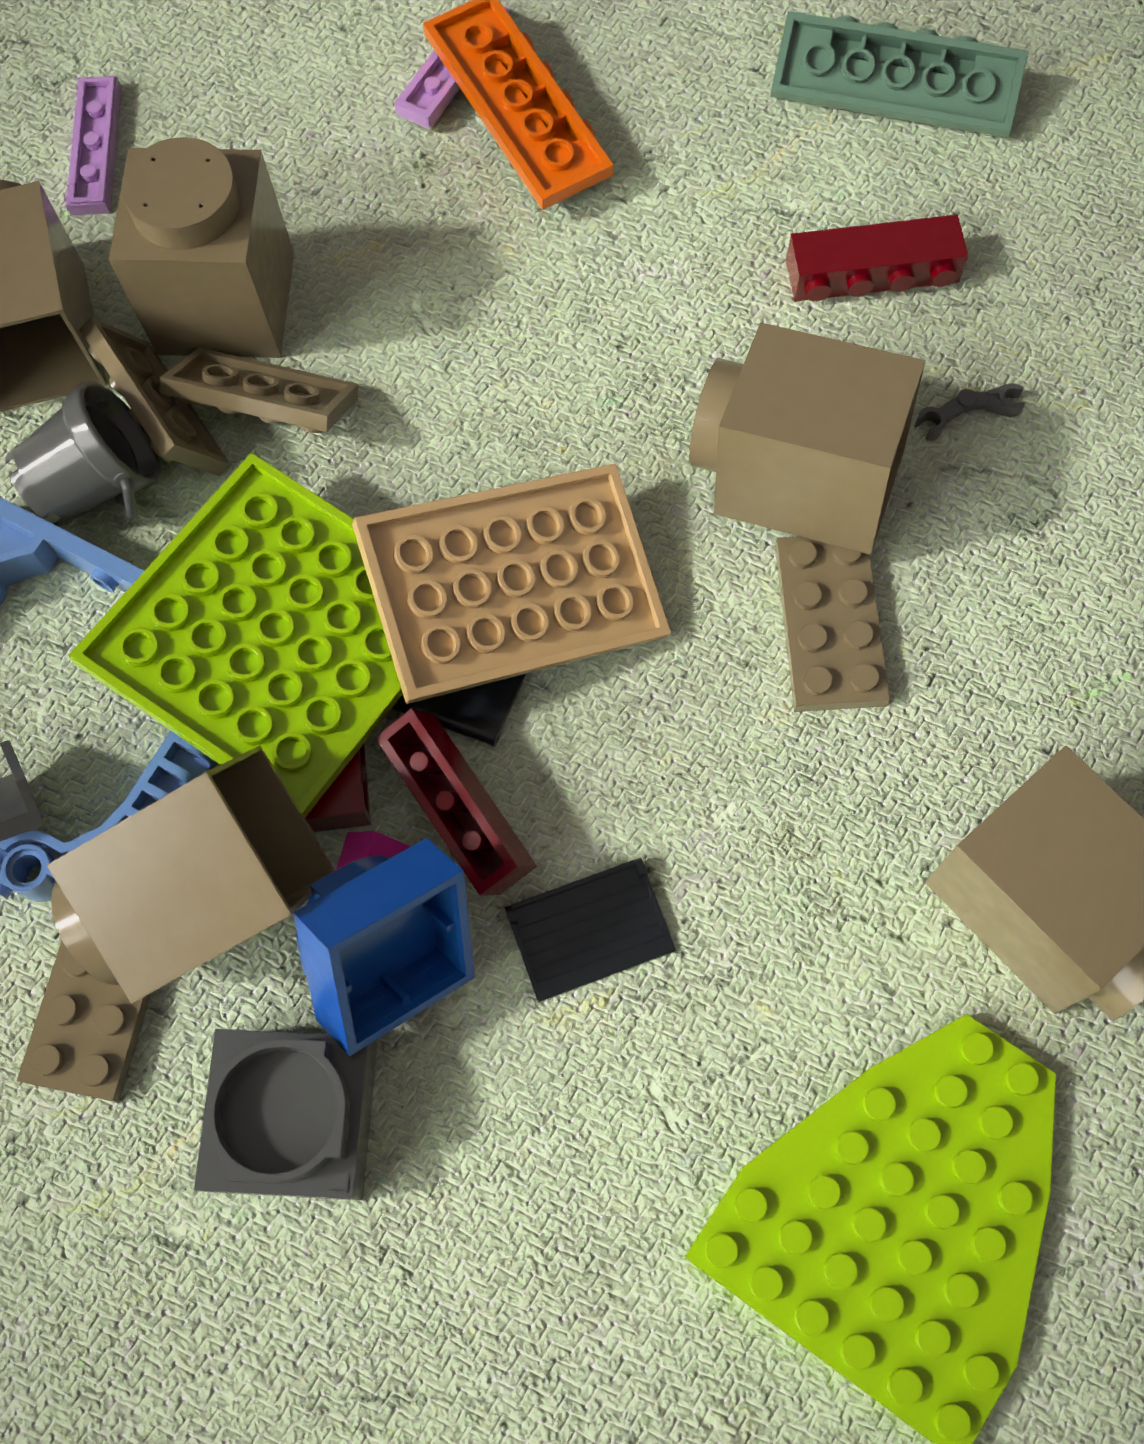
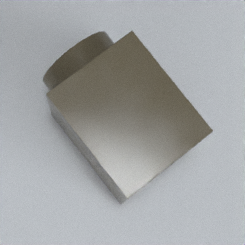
(203, 249)
(40, 302)
(806, 434)
(186, 877)
(1057, 887)

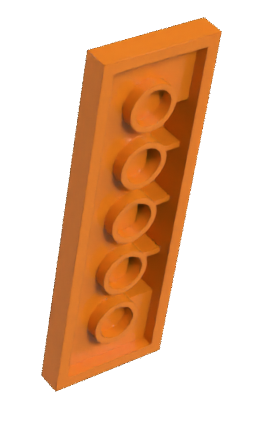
(519, 100)

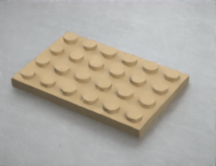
(509, 581)

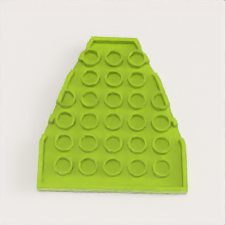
(903, 1226)

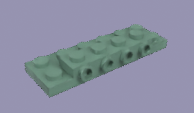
(899, 73)

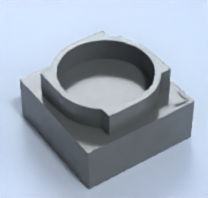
(286, 1116)

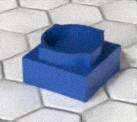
(384, 942)

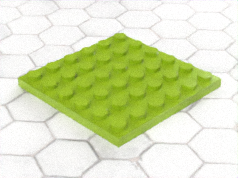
(255, 634)

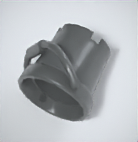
(85, 457)

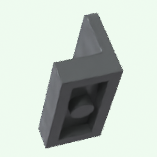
(17, 803)

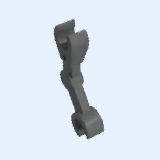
(967, 400)

